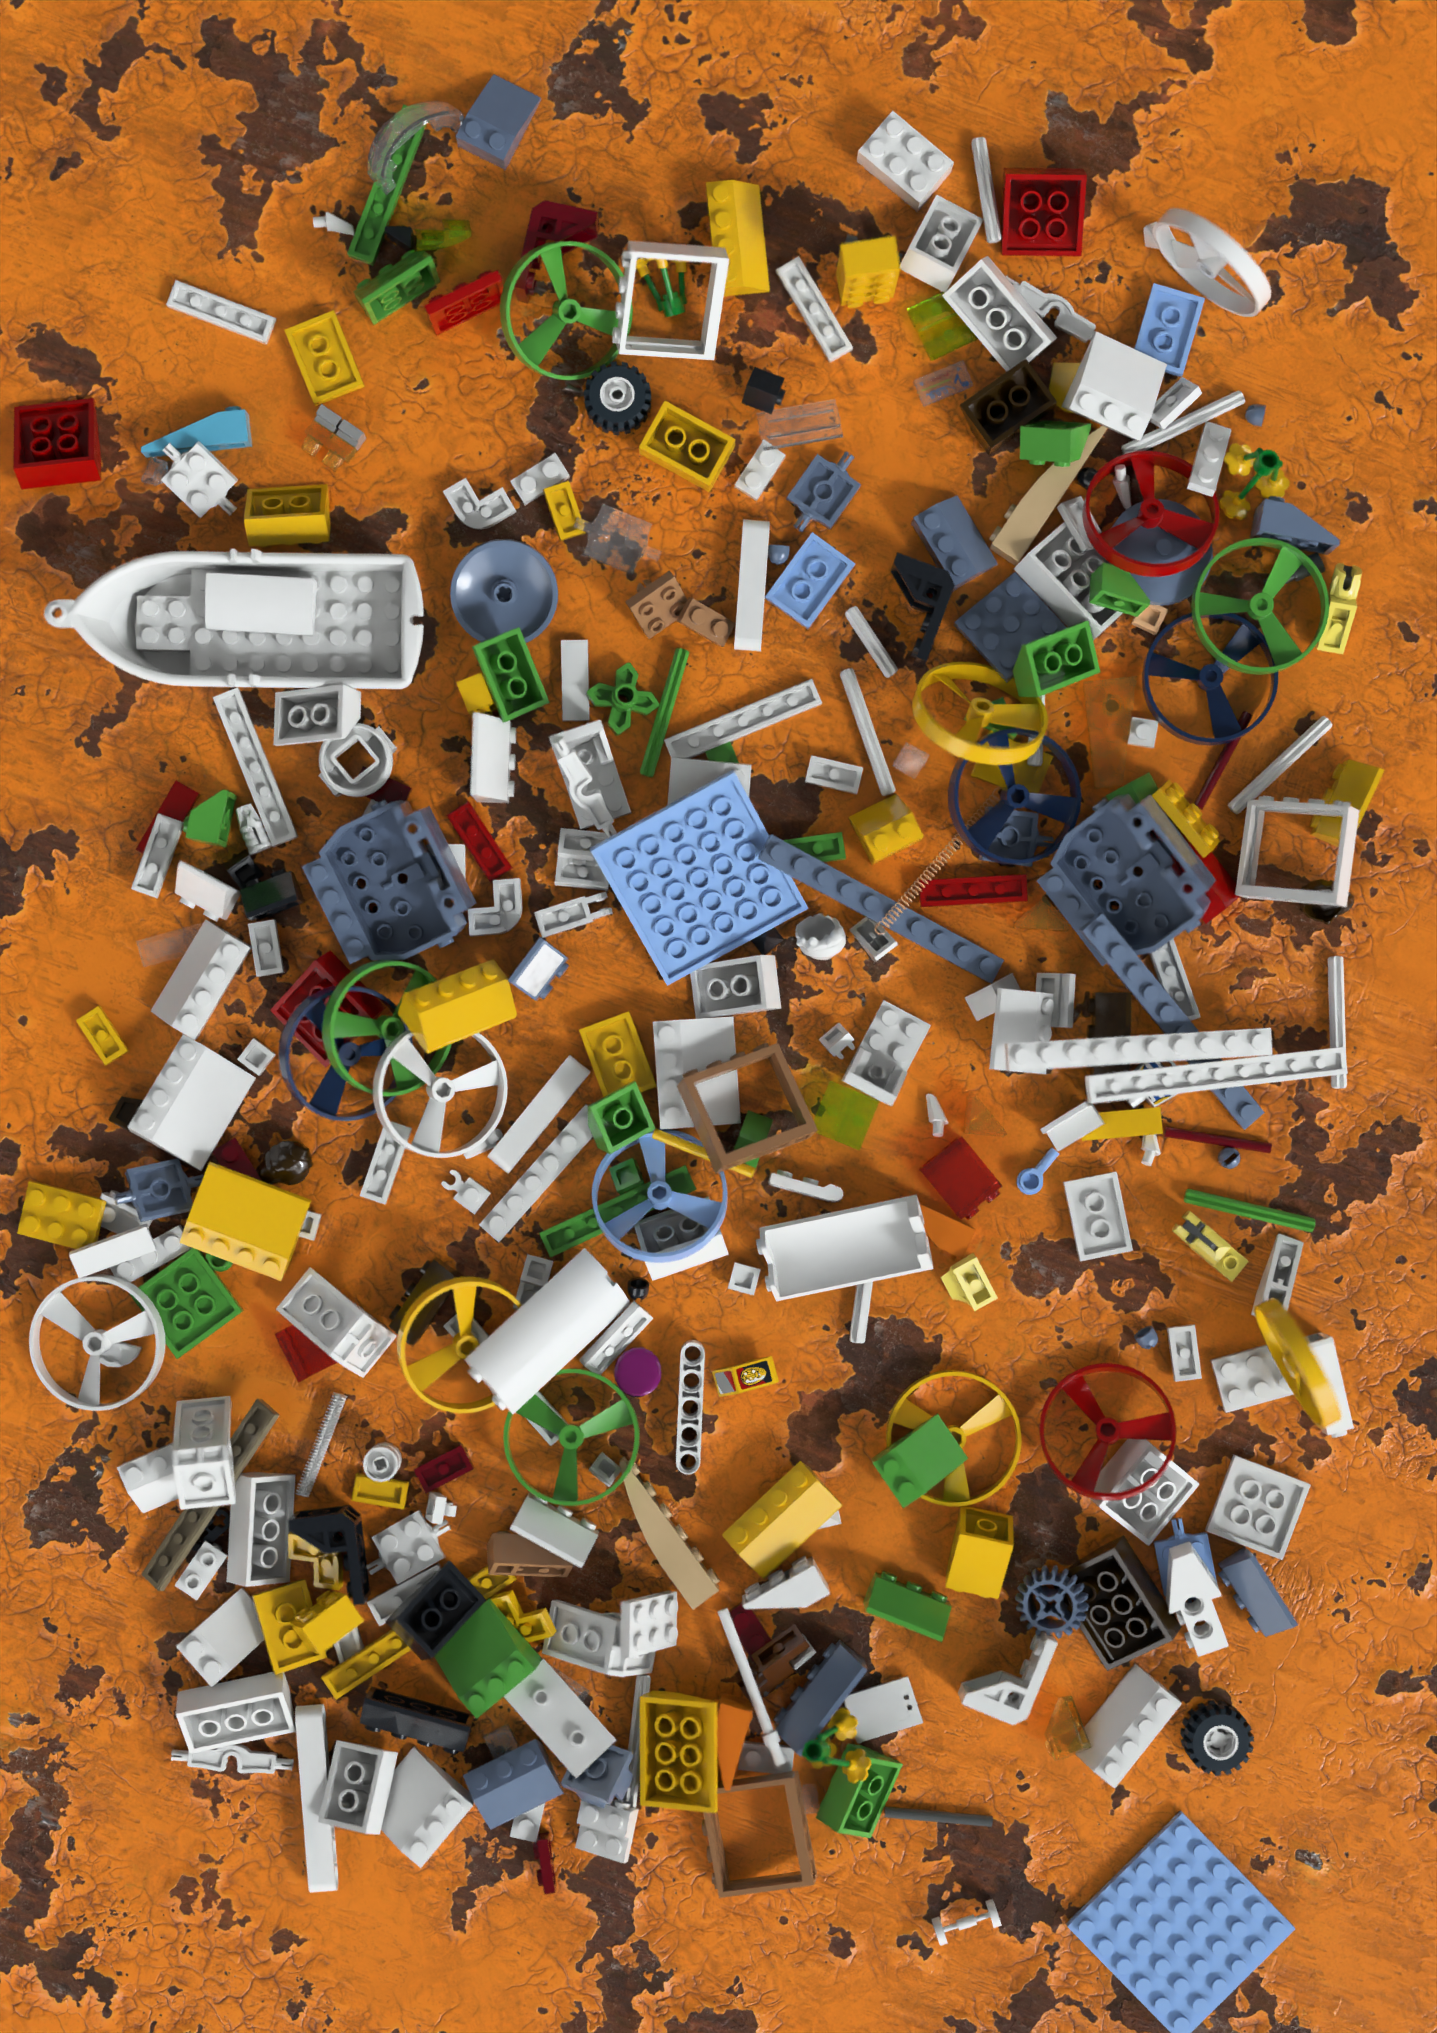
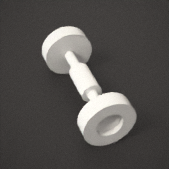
(966, 1922)

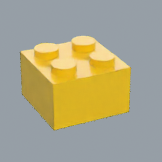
(326, 1621)

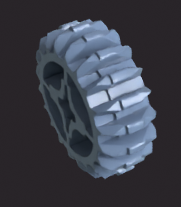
(1067, 1619)

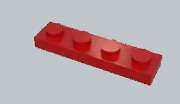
(973, 891)

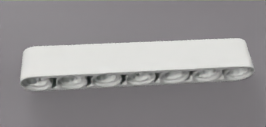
(314, 1772)

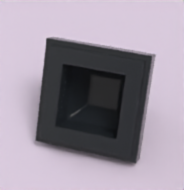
(767, 940)

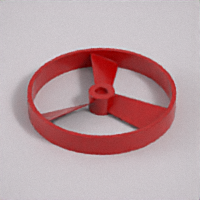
(1150, 515)
(1108, 1431)

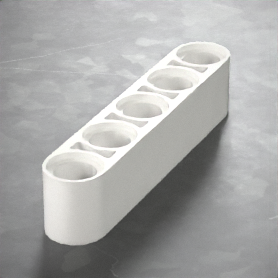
(752, 585)
(538, 1114)
(686, 1419)

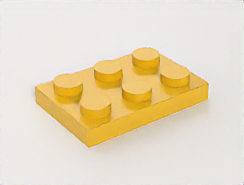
(324, 358)
(1187, 817)
(617, 1054)
(61, 1216)
(275, 1613)

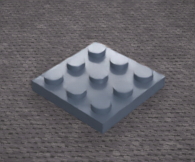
(1005, 622)

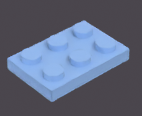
(1169, 327)
(810, 580)

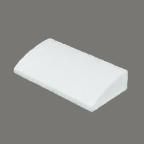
(260, 604)

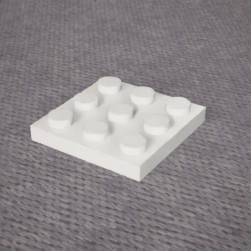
(1257, 1507)

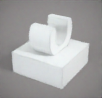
(836, 1040)
(438, 1507)

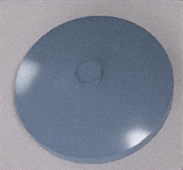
(1162, 547)
(504, 588)

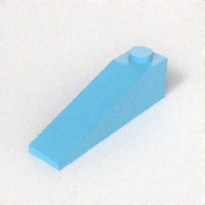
(216, 432)

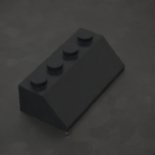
(416, 1719)

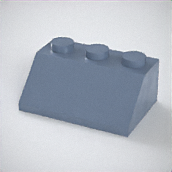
(954, 541)
(1255, 1593)
(513, 1783)

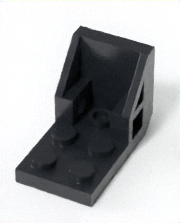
(915, 581)
(321, 1530)

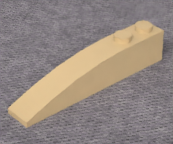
(1036, 506)

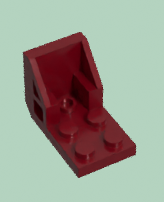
(552, 223)

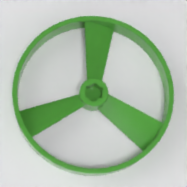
(564, 310)
(1260, 607)
(387, 1027)
(571, 1438)

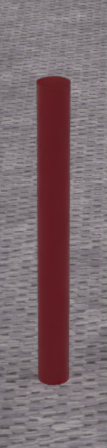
(1220, 764)
(1216, 1139)

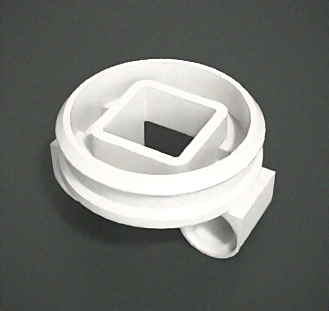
(372, 778)

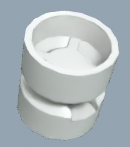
(382, 1462)

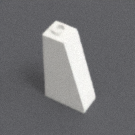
(1325, 1351)

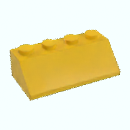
(738, 228)
(458, 1006)
(782, 1520)

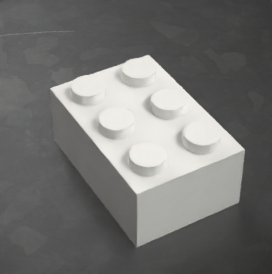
(904, 161)

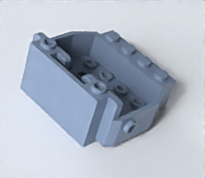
(1108, 848)
(408, 914)

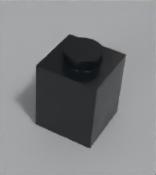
(764, 391)

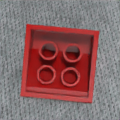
(1043, 211)
(56, 444)
(324, 973)

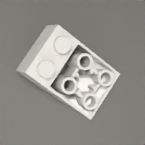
(789, 1589)

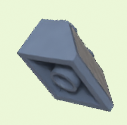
(539, 969)

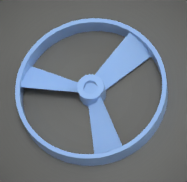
(701, 1210)

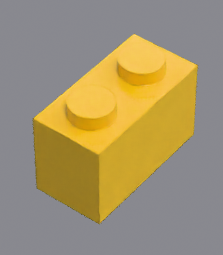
(476, 695)

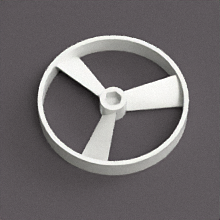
(1207, 260)
(440, 1090)
(95, 1342)

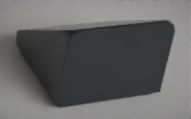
(401, 236)
(243, 868)

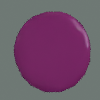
(637, 1372)

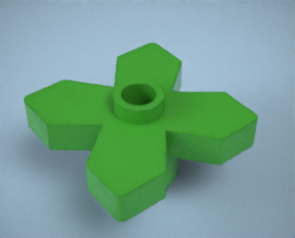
(637, 701)

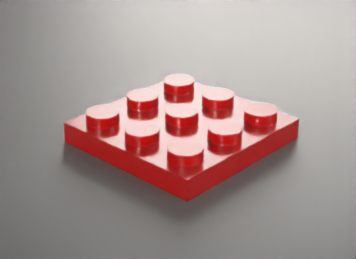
(465, 302)

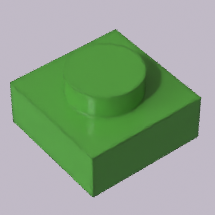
(722, 753)
(626, 1176)

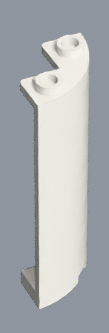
(845, 1248)
(547, 1332)

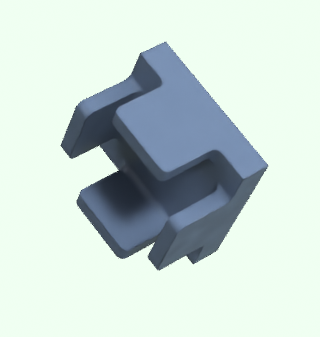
(603, 1778)

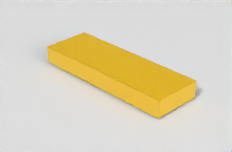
(1128, 1124)

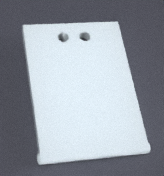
(884, 1709)

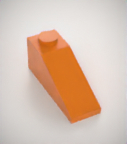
(946, 1233)

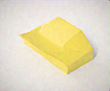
(969, 1283)

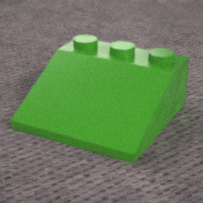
(397, 285)
(486, 1659)

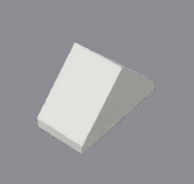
(873, 943)
(983, 1001)

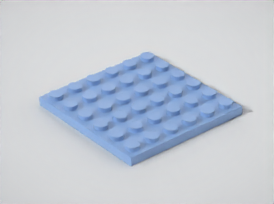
(696, 878)
(1180, 1926)

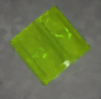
(452, 233)
(939, 326)
(845, 1115)

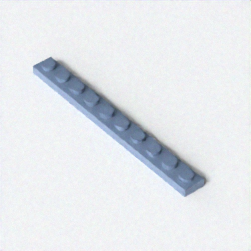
(875, 907)
(1160, 1006)

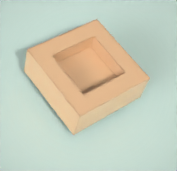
(1150, 619)

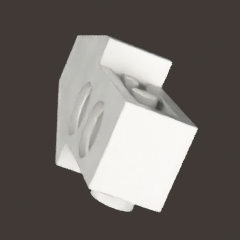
(1191, 1578)

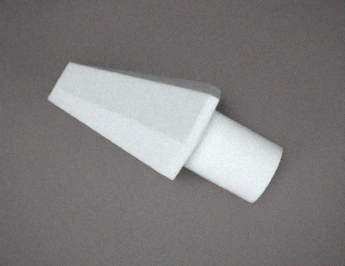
(333, 223)
(1122, 485)
(936, 1115)
(488, 1144)
(1151, 1148)

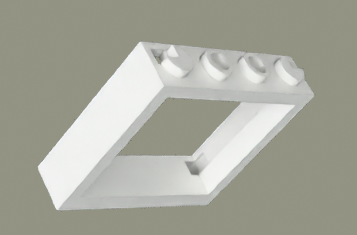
(666, 347)
(1251, 846)

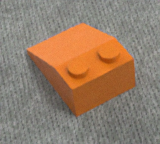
(732, 1725)

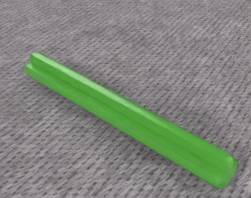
(664, 712)
(1249, 1210)

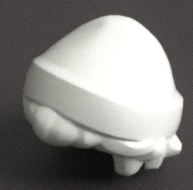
(820, 936)

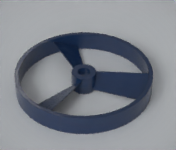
(1223, 720)
(1014, 796)
(329, 1093)

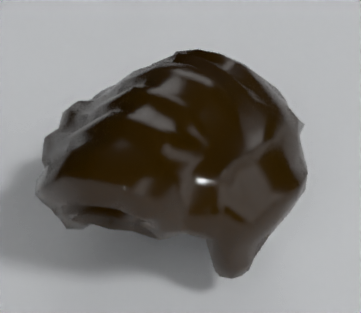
(1324, 913)
(286, 1163)

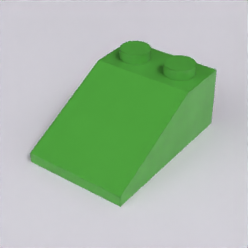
(919, 1460)

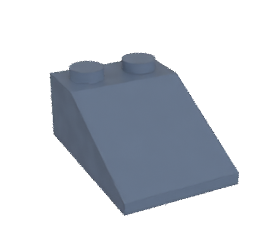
(497, 121)
(1289, 524)

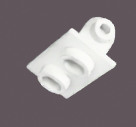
(201, 1569)

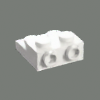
(607, 1829)

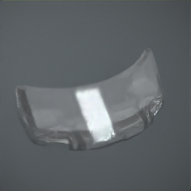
(402, 128)

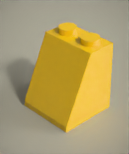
(886, 828)
(980, 1552)

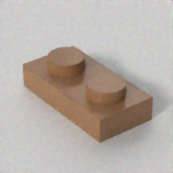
(706, 622)

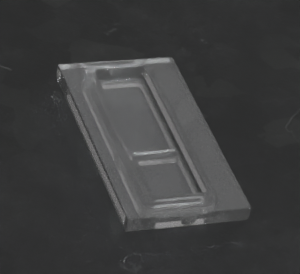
(799, 425)

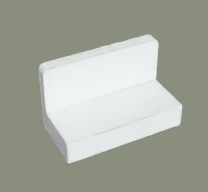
(1073, 1125)

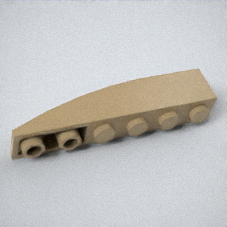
(669, 1541)

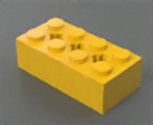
(867, 271)

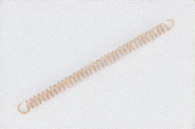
(933, 869)

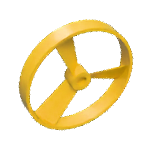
(981, 712)
(1297, 1363)
(427, 1370)
(955, 1485)

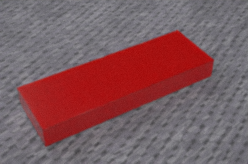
(175, 805)
(479, 841)

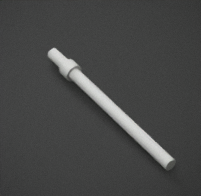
(769, 1735)

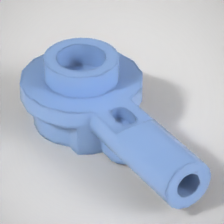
(1031, 1179)

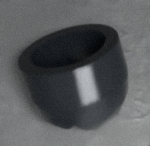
(1085, 476)
(638, 1288)

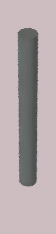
(938, 1816)

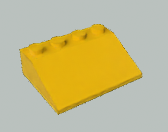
(245, 1221)
(678, 1751)

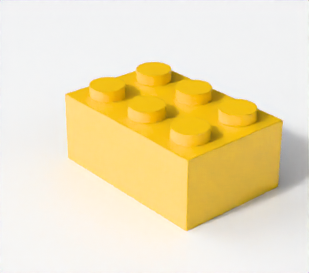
(687, 446)

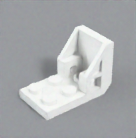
(596, 755)
(886, 1053)
(336, 1323)
(203, 1452)
(592, 1641)
(991, 1692)

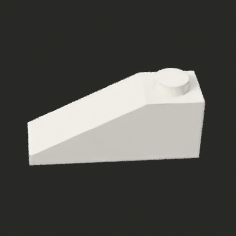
(1280, 1271)

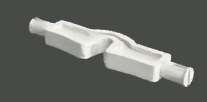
(1066, 321)
(578, 777)
(247, 1760)

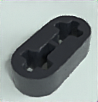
(217, 1531)

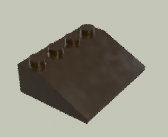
(1125, 1606)

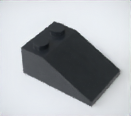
(436, 1611)

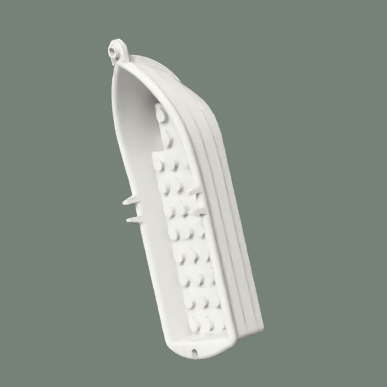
(153, 621)

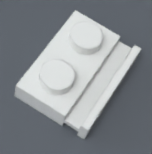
(1064, 991)

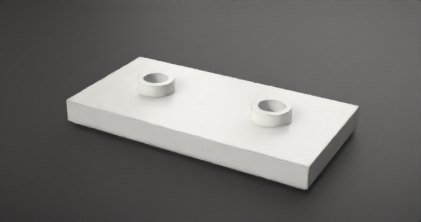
(560, 1719)

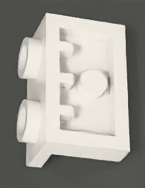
(121, 1216)

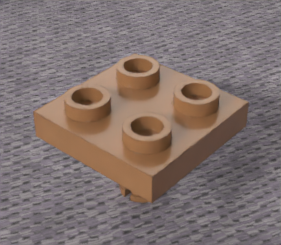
(657, 604)

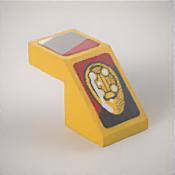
(745, 1376)

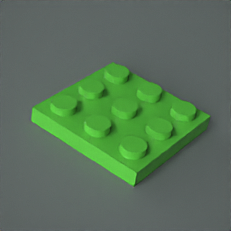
(190, 1301)

